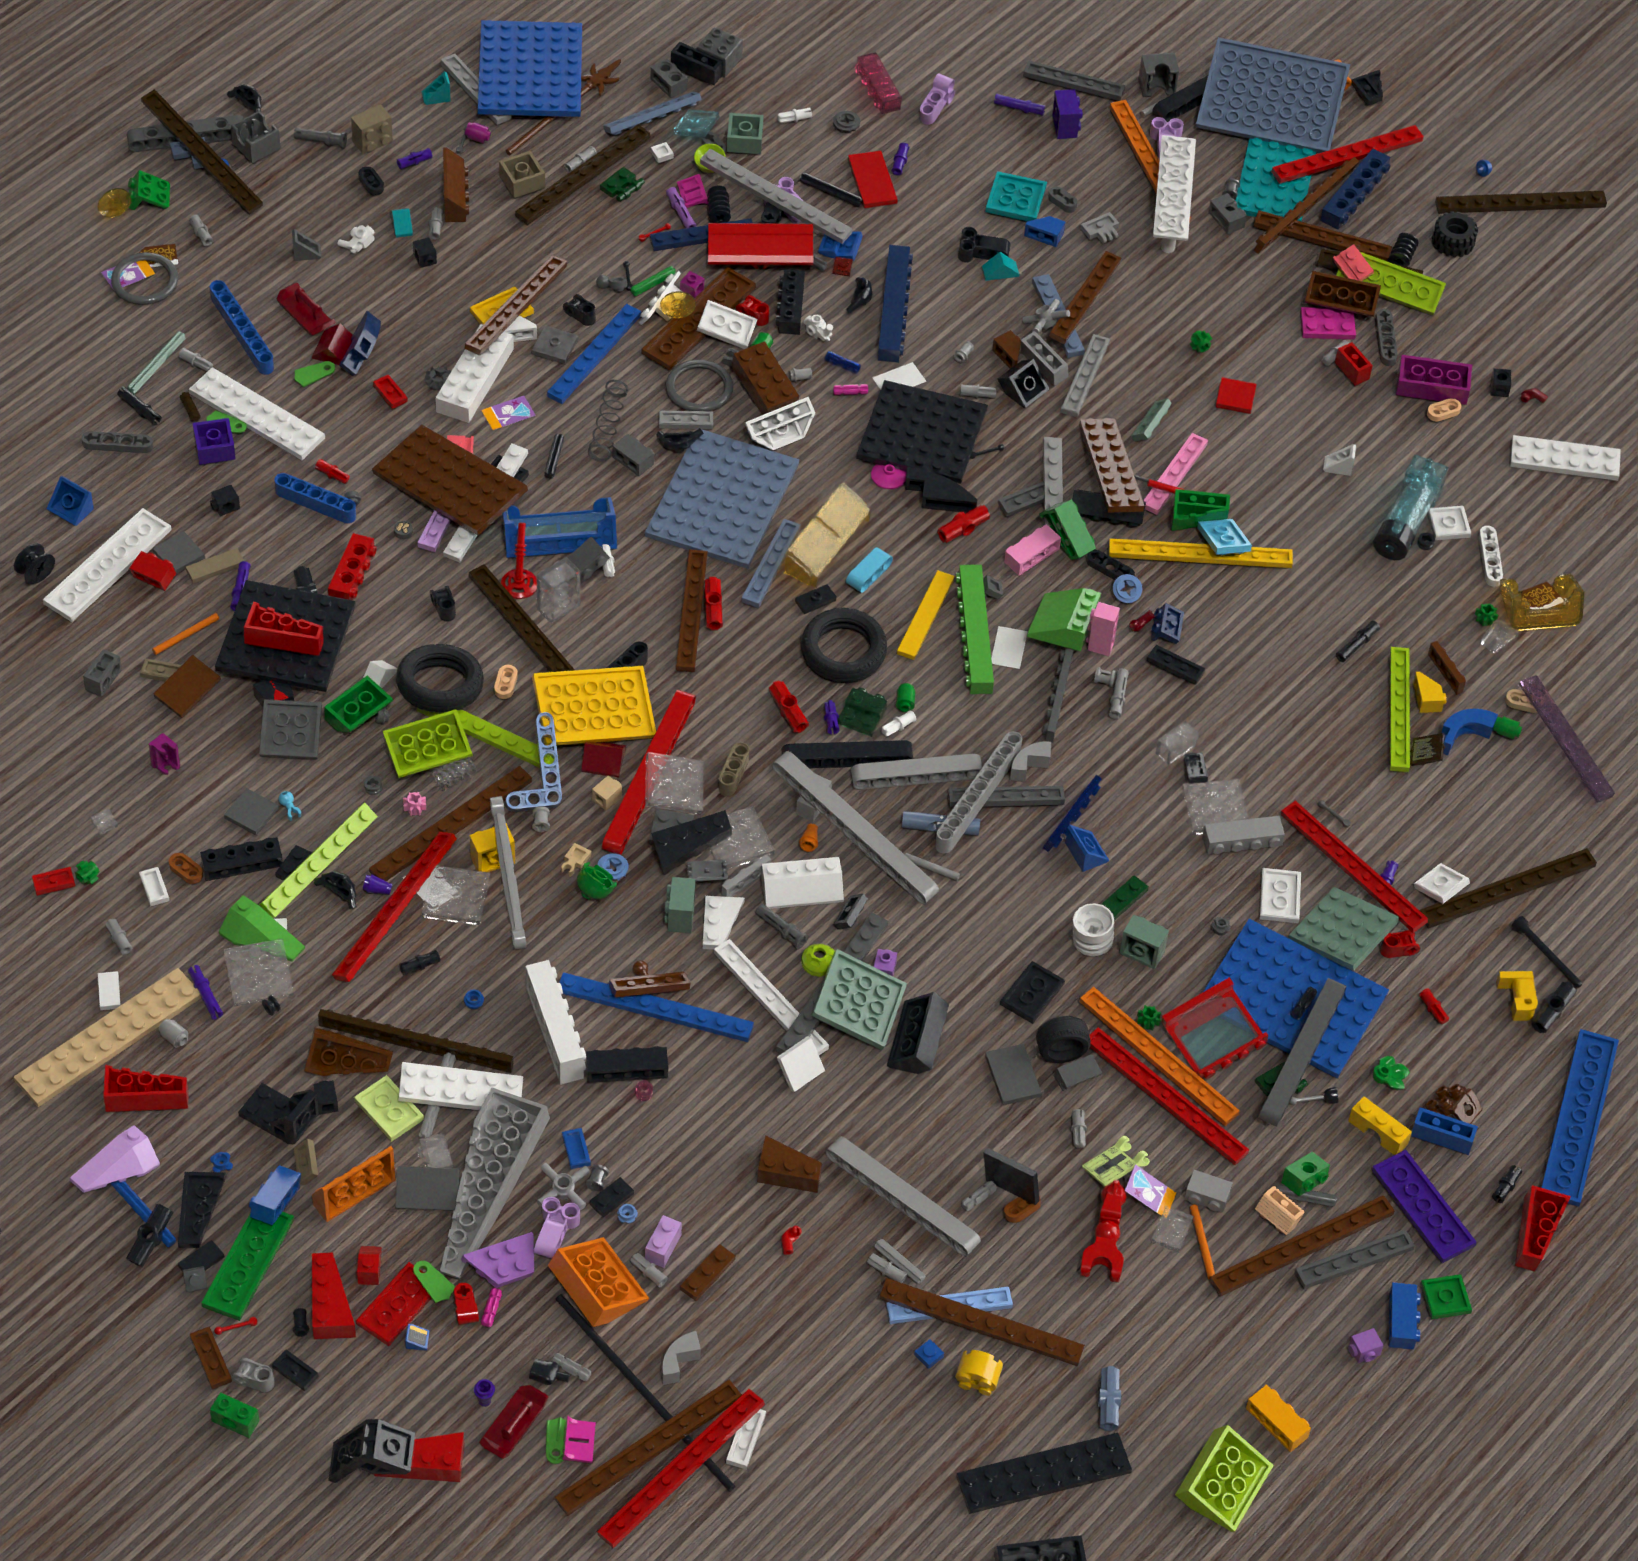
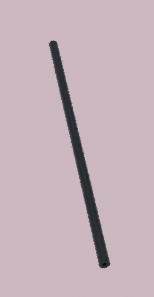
(727, 1483)

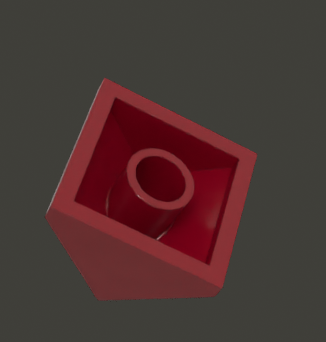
(333, 344)
(603, 758)

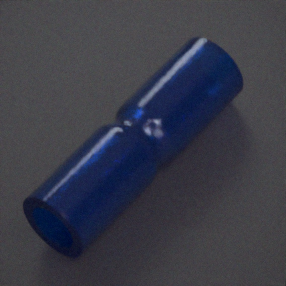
(843, 362)

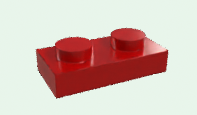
(390, 391)
(53, 881)

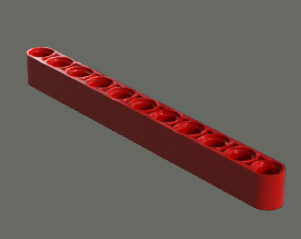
(634, 799)

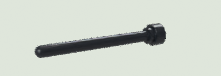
(1521, 925)

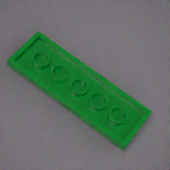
(246, 1266)

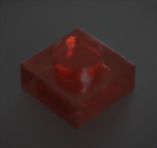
(842, 266)

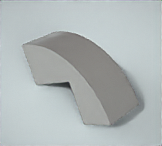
(1033, 756)
(682, 1350)

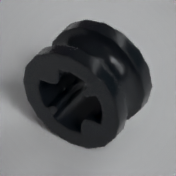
(1428, 544)
(271, 1005)

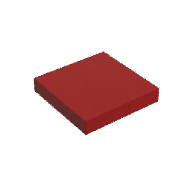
(1236, 395)

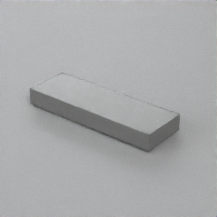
(686, 419)

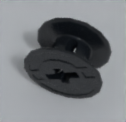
(40, 561)

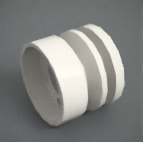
(1093, 929)

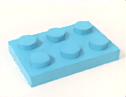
(1224, 536)

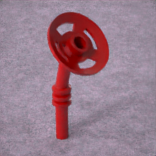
(517, 574)

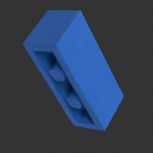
(1444, 1131)
(275, 1195)
(1403, 1316)

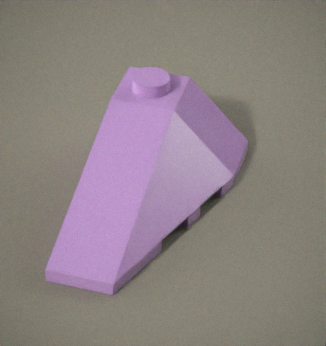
(122, 1158)

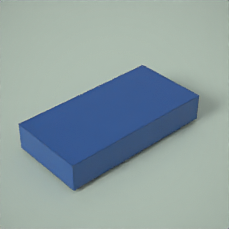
(576, 1148)

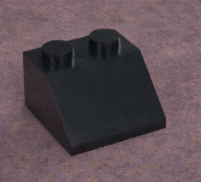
(1024, 383)

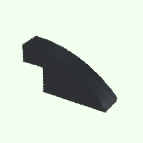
(939, 491)

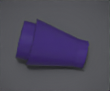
(376, 885)
(484, 1391)

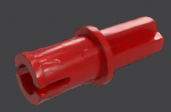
(332, 471)
(1434, 1006)

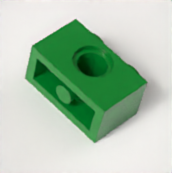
(1305, 1174)
(234, 1415)

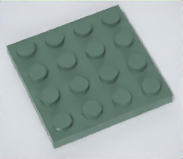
(1344, 928)
(859, 999)

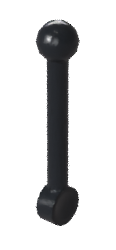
(626, 264)
(1000, 447)

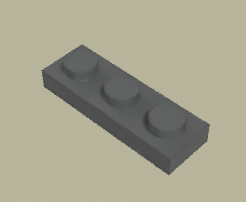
(1022, 499)

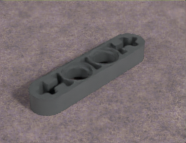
(1386, 337)
(117, 444)

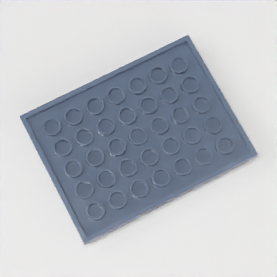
(1273, 95)
(722, 498)

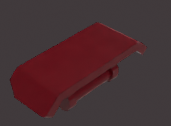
(304, 309)
(514, 1421)

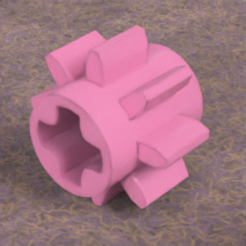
(414, 803)

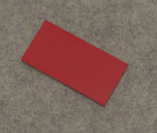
(872, 179)
(395, 1306)

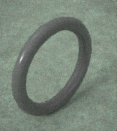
(143, 300)
(670, 385)

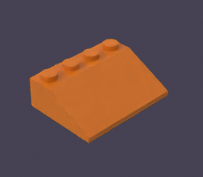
(355, 1185)
(597, 1280)

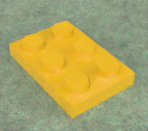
(485, 309)

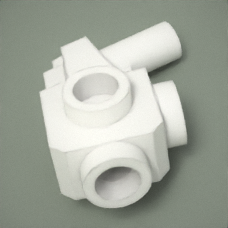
(361, 238)
(817, 327)

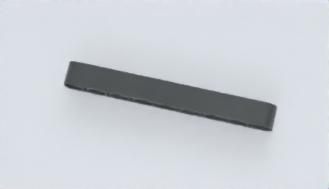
(1302, 1052)

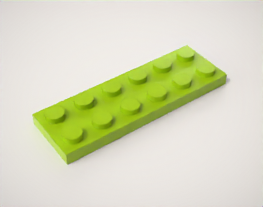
(1404, 285)

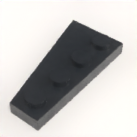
(198, 1203)

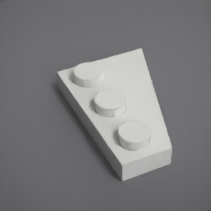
(719, 919)

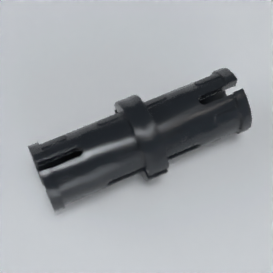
(419, 962)
(1506, 1184)

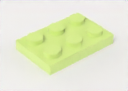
(385, 1110)

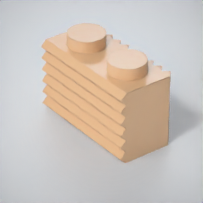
(1279, 1210)

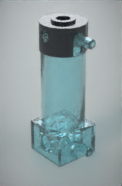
(1419, 492)

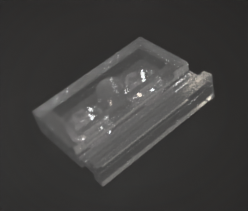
(1172, 1229)

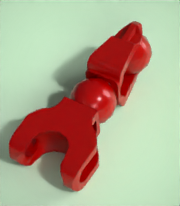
(1107, 1234)

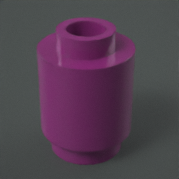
(477, 132)

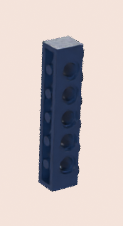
(1355, 189)

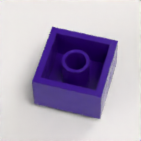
(1066, 114)
(214, 441)

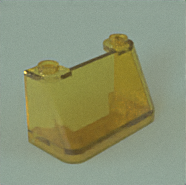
(1561, 615)

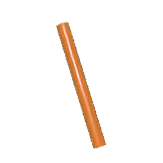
(186, 633)
(1202, 1241)

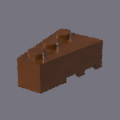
(788, 1167)

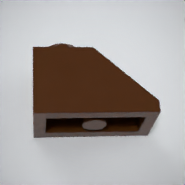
(1007, 348)

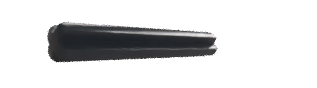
(831, 189)

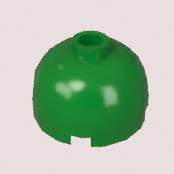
(595, 882)

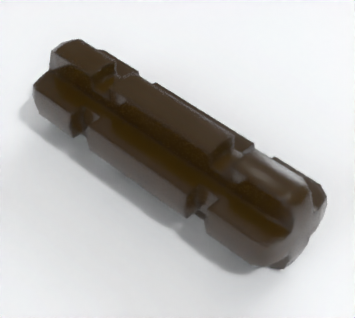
(190, 406)

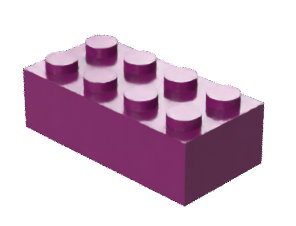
(1433, 379)

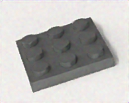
(290, 729)

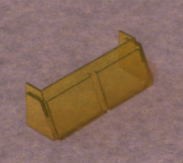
(825, 535)

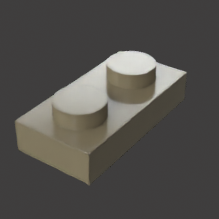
(306, 1161)

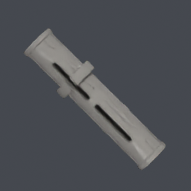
(1117, 699)

